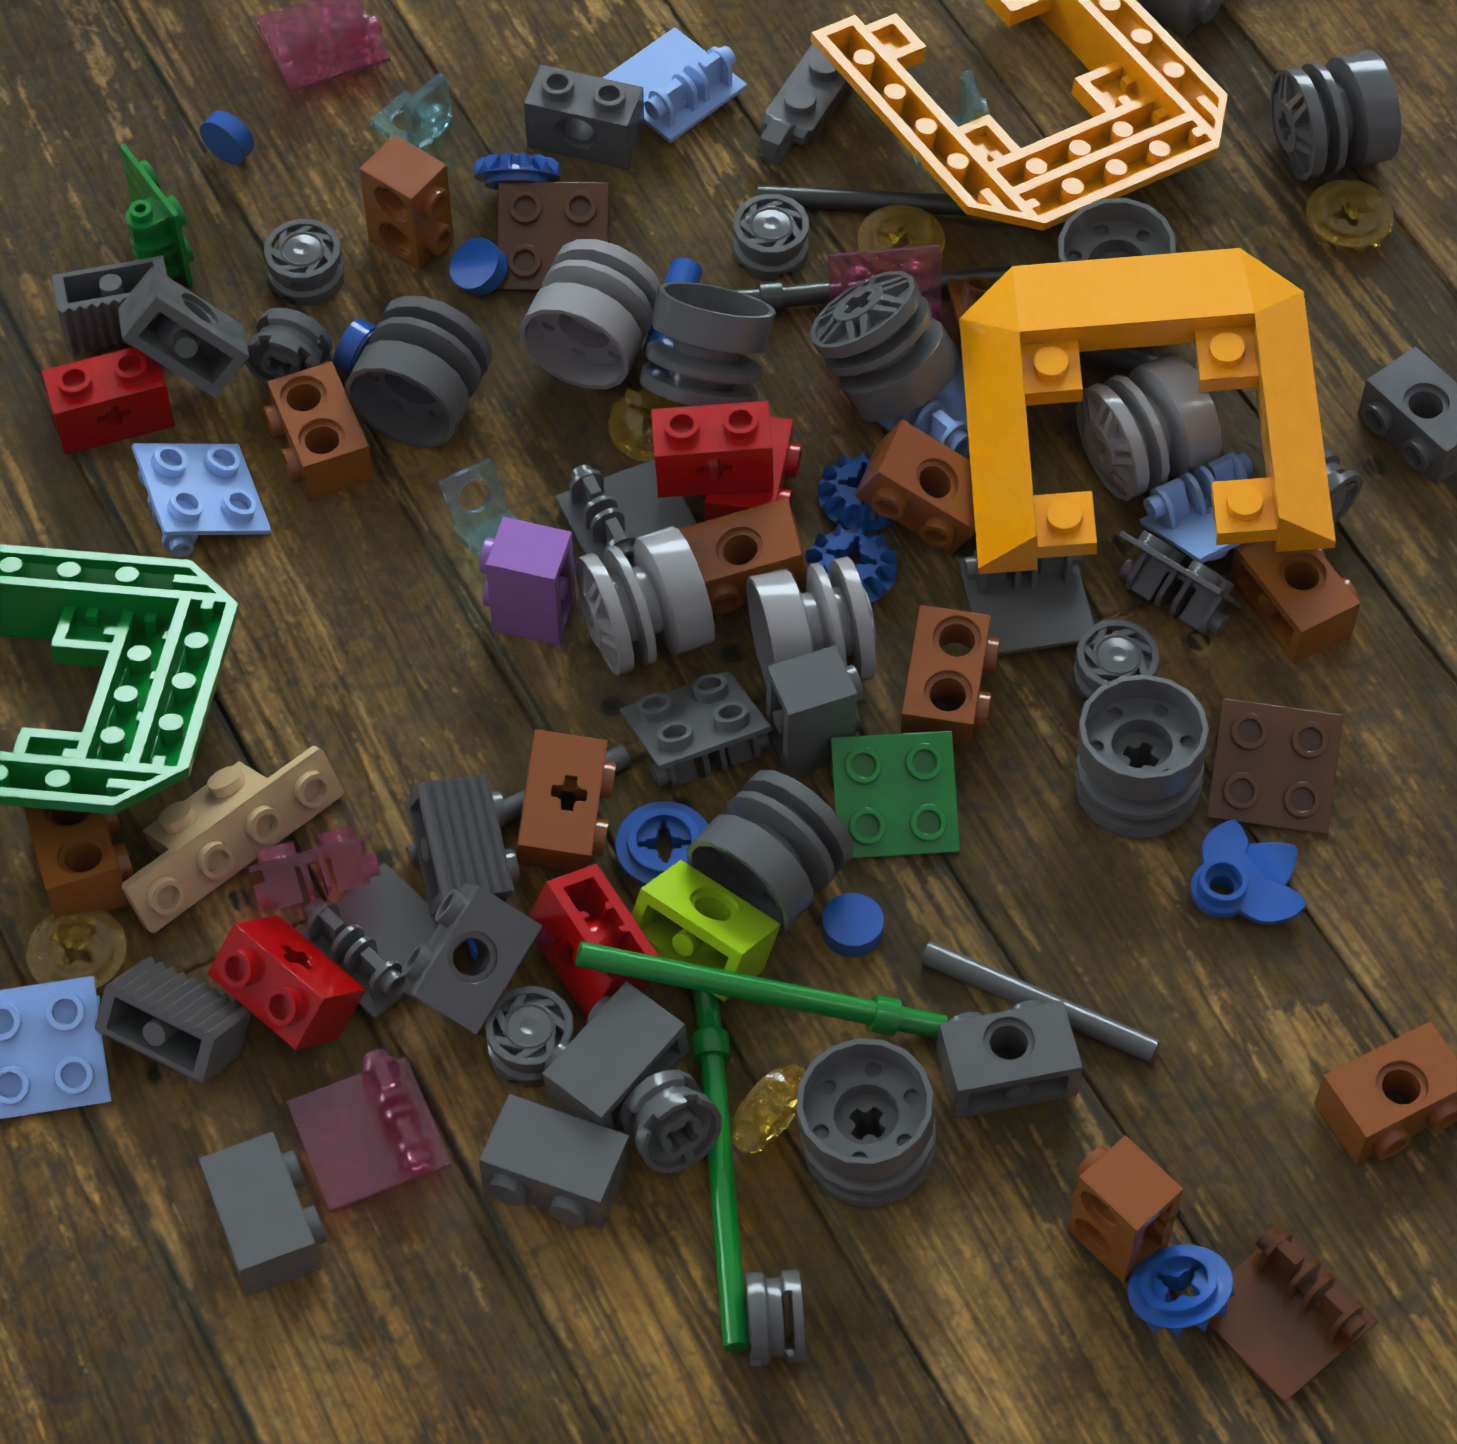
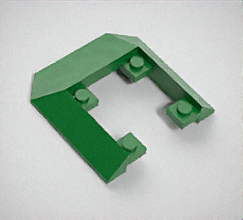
(161, 646)

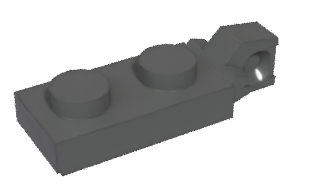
(801, 106)

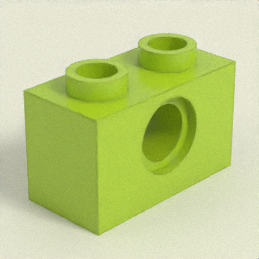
(703, 923)

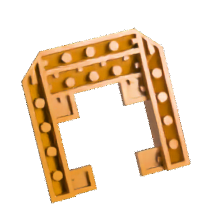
(1144, 91)
(1246, 334)

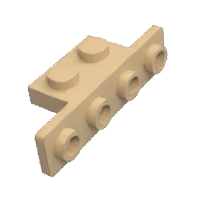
(220, 830)

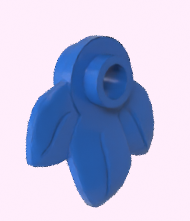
(1251, 873)

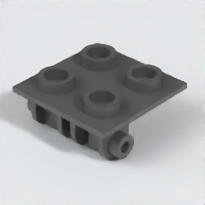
(619, 508)
(1153, 568)
(1031, 606)
(694, 721)
(373, 935)

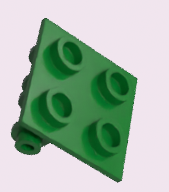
(155, 220)
(896, 793)

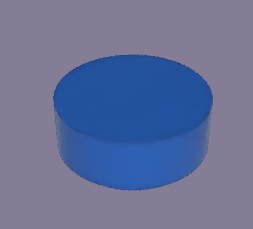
(227, 137)
(478, 267)
(352, 345)
(852, 924)

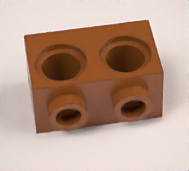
(407, 202)
(319, 431)
(940, 675)
(78, 859)
(1123, 1206)

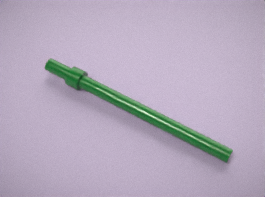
(880, 1014)
(711, 1053)

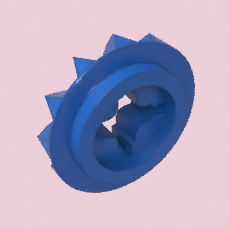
(515, 168)
(837, 495)
(876, 559)
(640, 835)
(1177, 1269)

